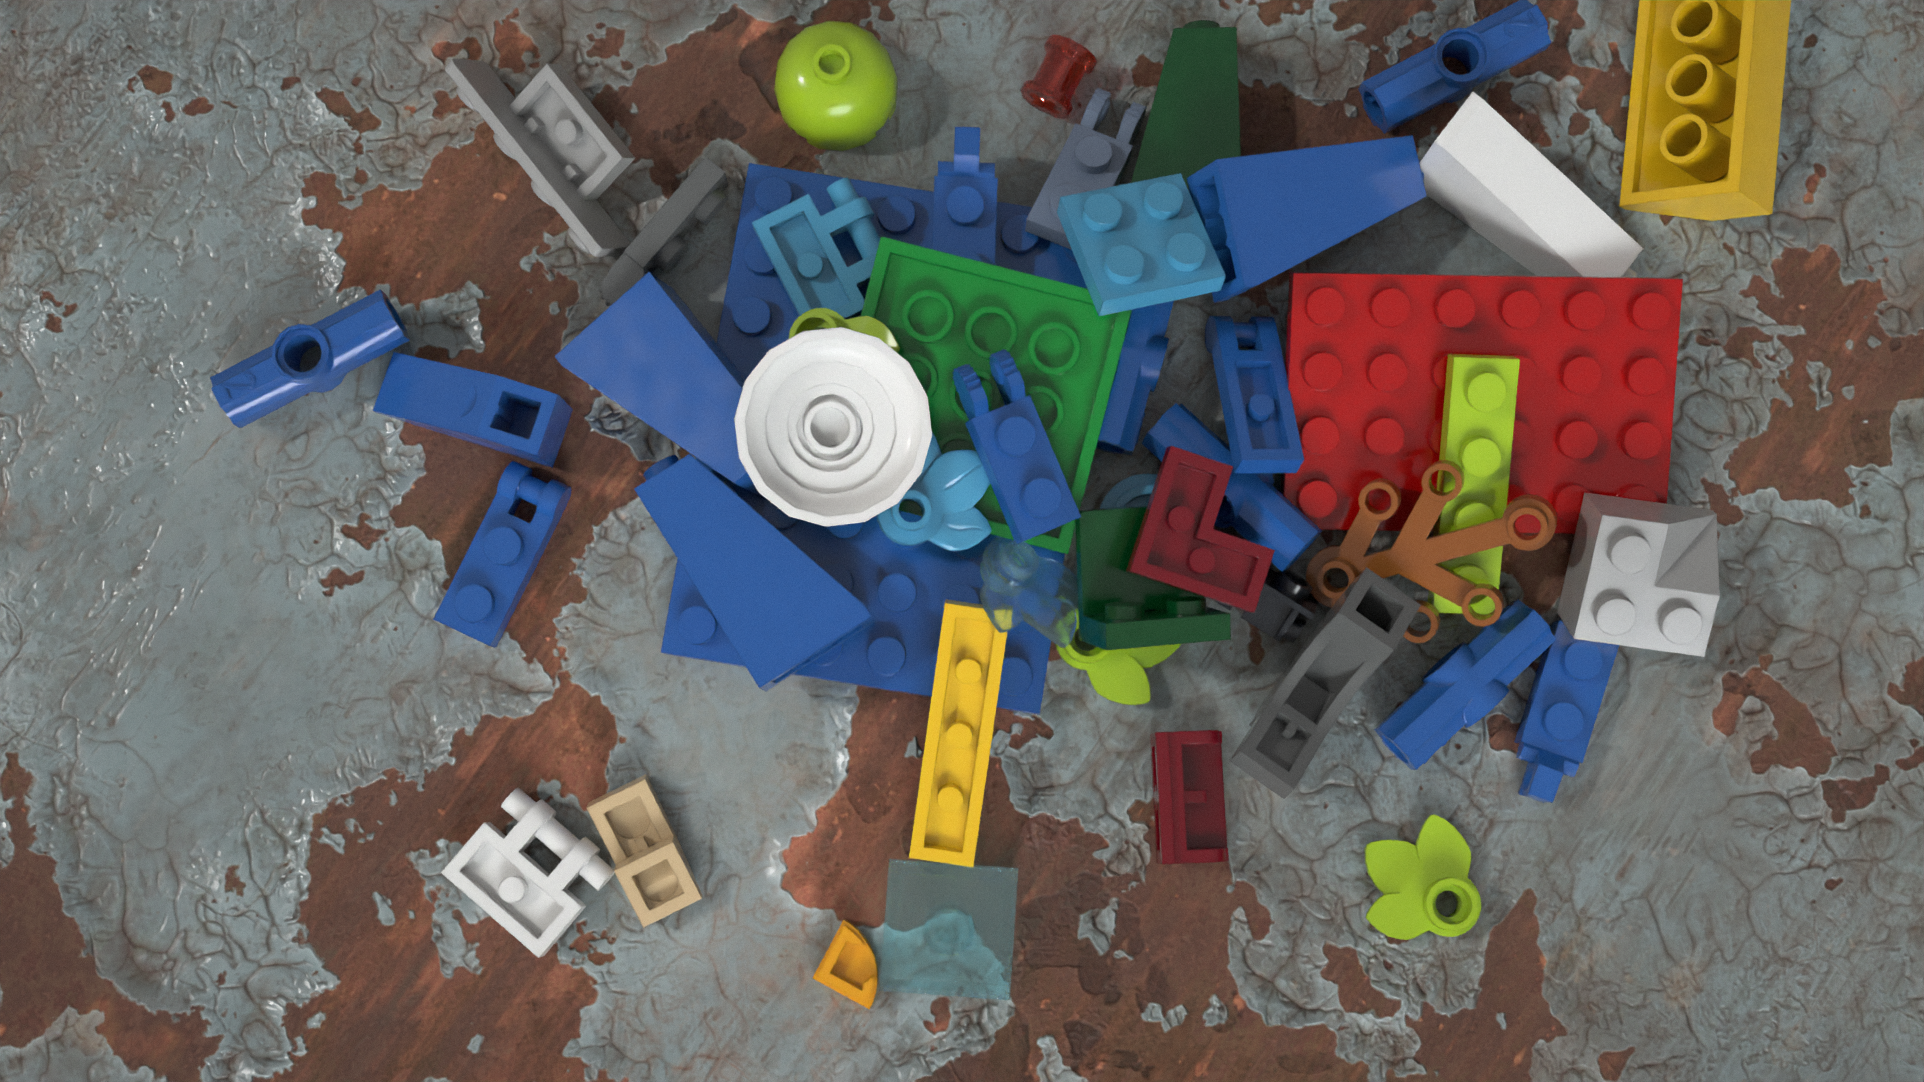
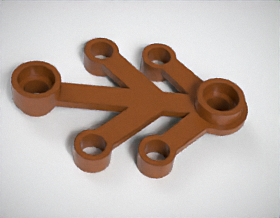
(1418, 556)

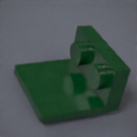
(1127, 609)

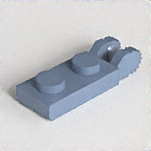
(1085, 164)

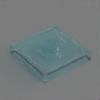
(949, 929)

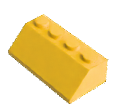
(1705, 108)

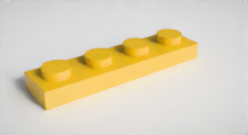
(958, 736)

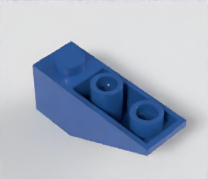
(475, 407)

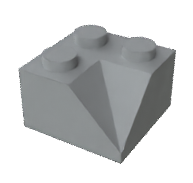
(1642, 575)

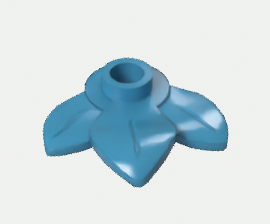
(947, 498)

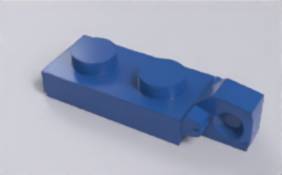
(965, 201)
(1561, 711)

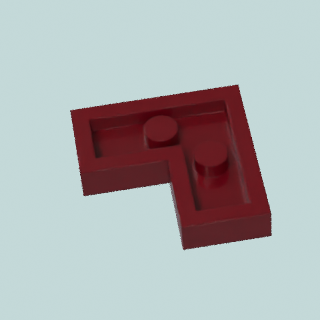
(1179, 539)

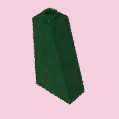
(1194, 104)

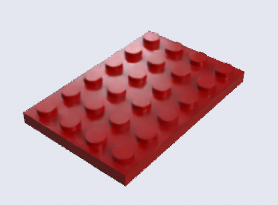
(1373, 379)

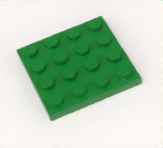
(963, 311)

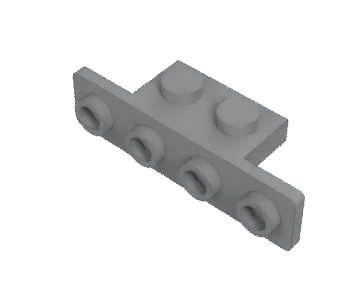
(557, 143)

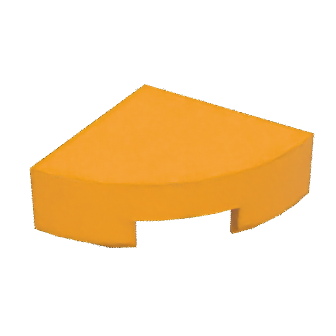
(850, 966)

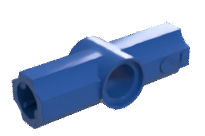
(1483, 49)
(274, 374)
(1134, 378)
(1249, 499)
(1465, 684)

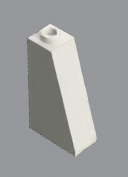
(1521, 200)

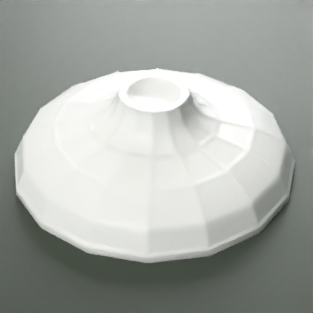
(833, 426)

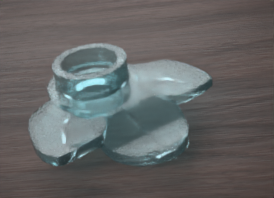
(1028, 589)

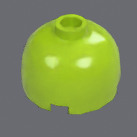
(836, 85)

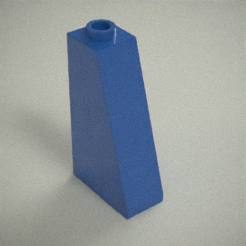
(1295, 203)
(666, 372)
(755, 581)

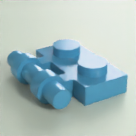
(807, 257)

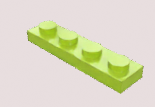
(1479, 440)

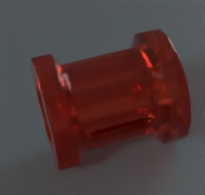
(1058, 76)

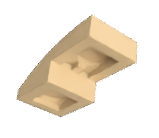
(644, 850)

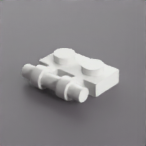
(514, 886)

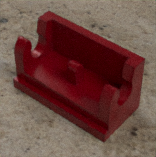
(1188, 797)

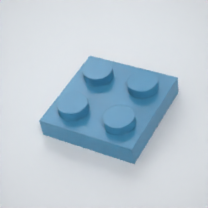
(1140, 244)

